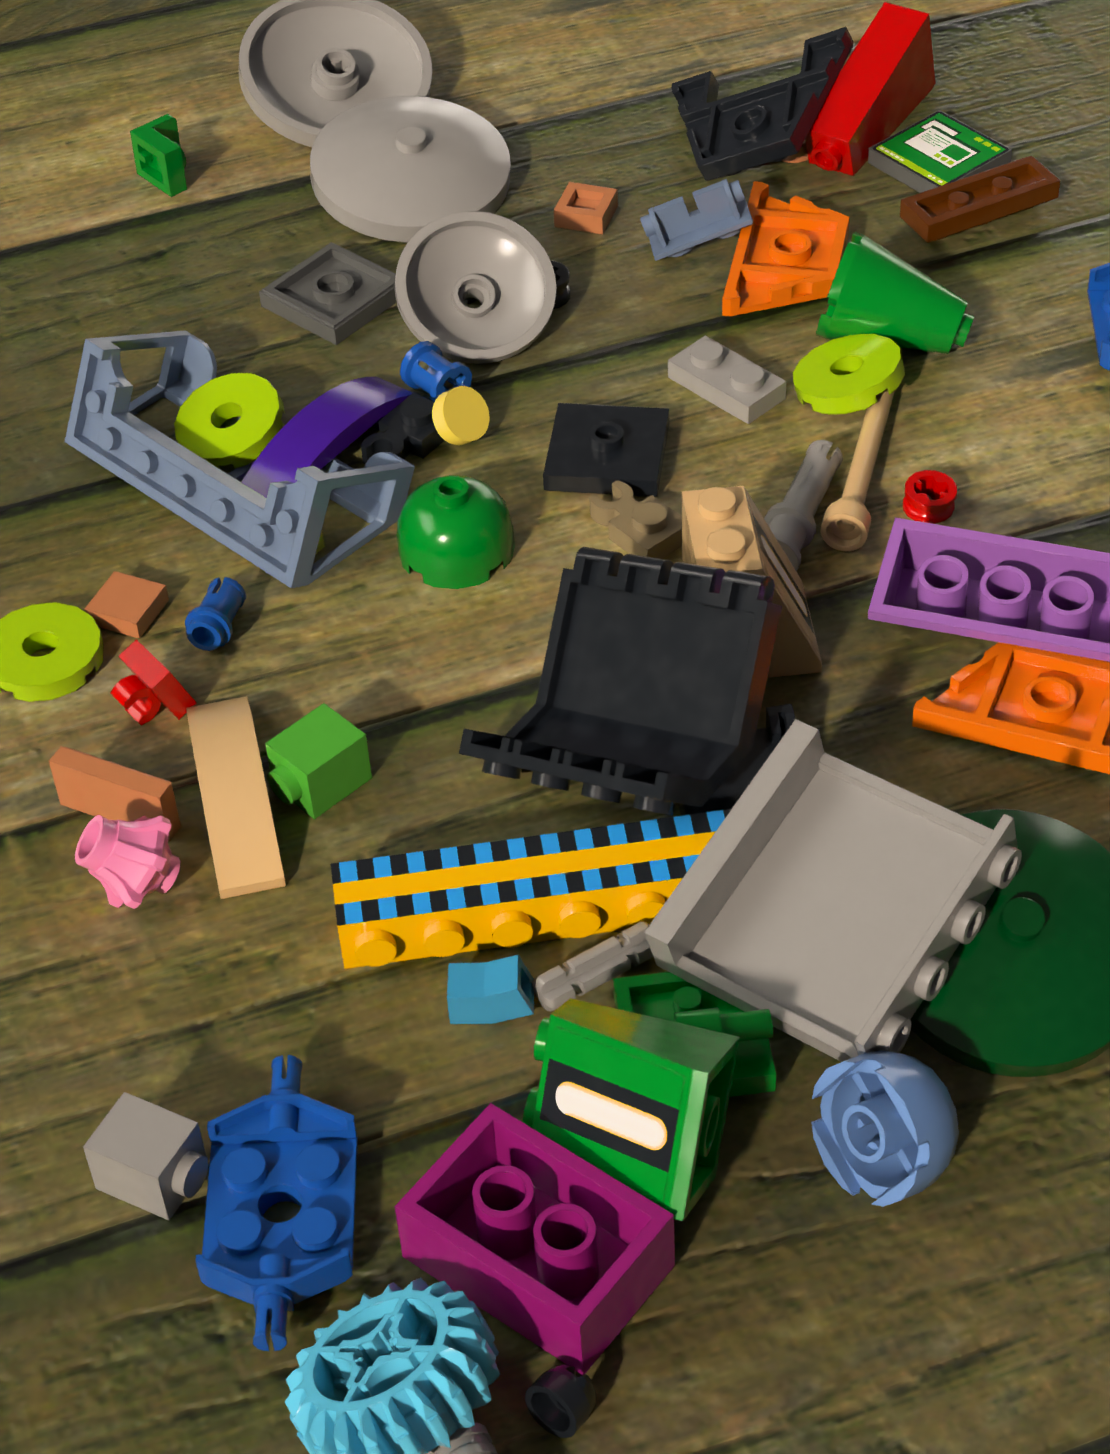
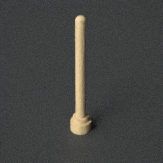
(847, 519)

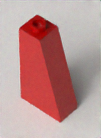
(874, 89)

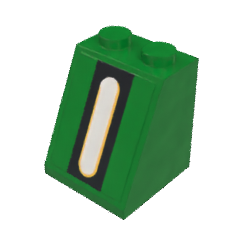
(635, 1098)

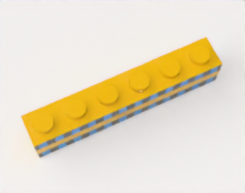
(513, 889)

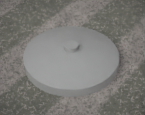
(325, 56)
(406, 163)

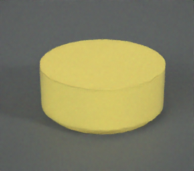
(460, 415)

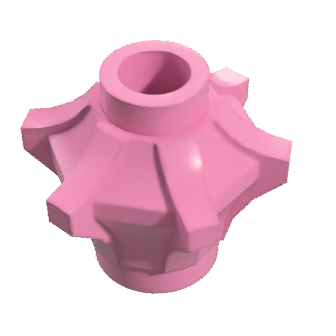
(128, 857)

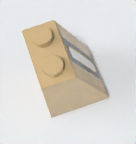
(730, 533)

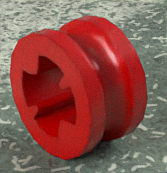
(942, 492)

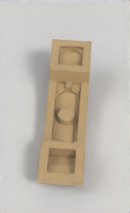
(235, 798)

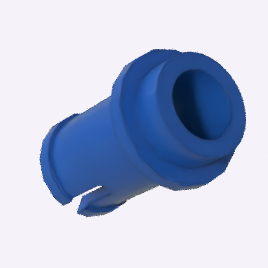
(210, 623)

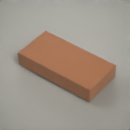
(111, 789)

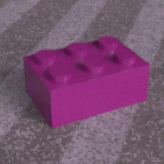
(537, 1237)

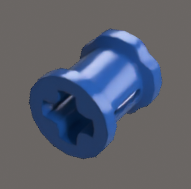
(438, 372)

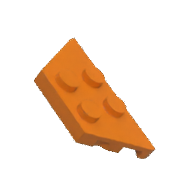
(784, 254)
(1029, 705)

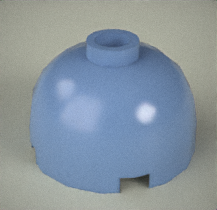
(884, 1125)

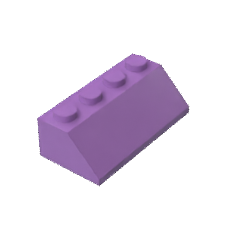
(995, 588)

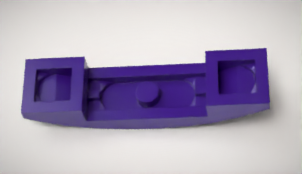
(324, 430)

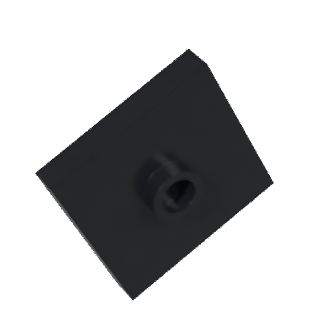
(606, 445)

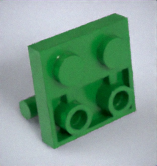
(679, 1001)

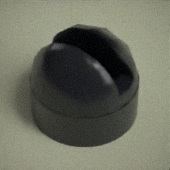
(561, 1400)

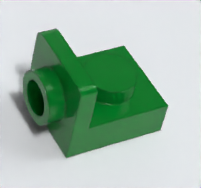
(159, 154)

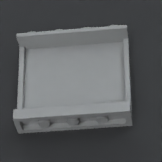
(831, 900)

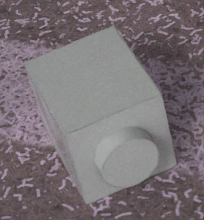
(147, 1156)

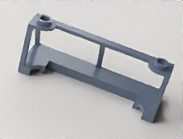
(270, 532)

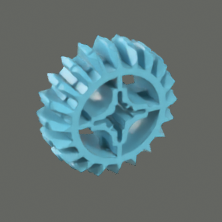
(394, 1373)

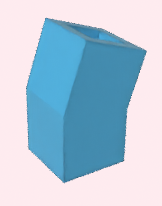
(489, 991)

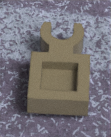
(638, 527)

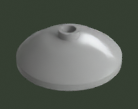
(483, 260)

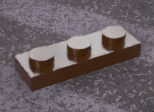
(979, 198)

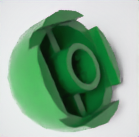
(454, 532)

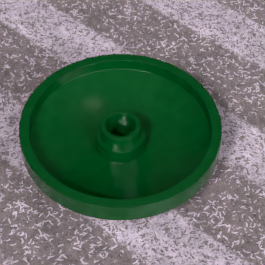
(1038, 972)

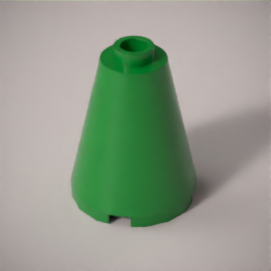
(892, 299)

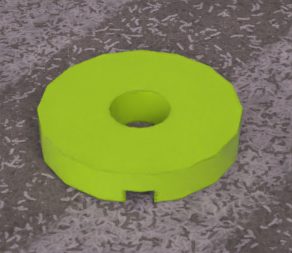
(848, 373)
(224, 398)
(50, 626)

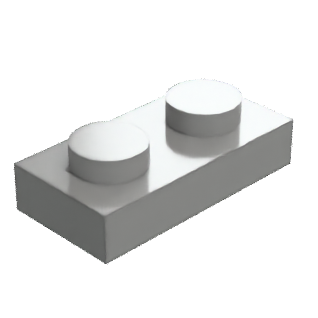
(727, 379)

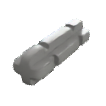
(593, 967)

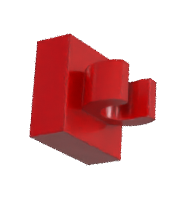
(149, 686)

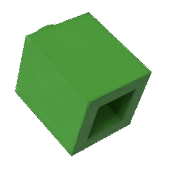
(318, 761)

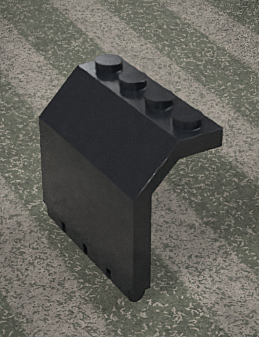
(643, 682)

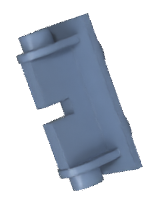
(719, 215)

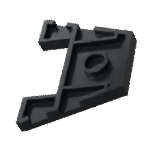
(763, 121)

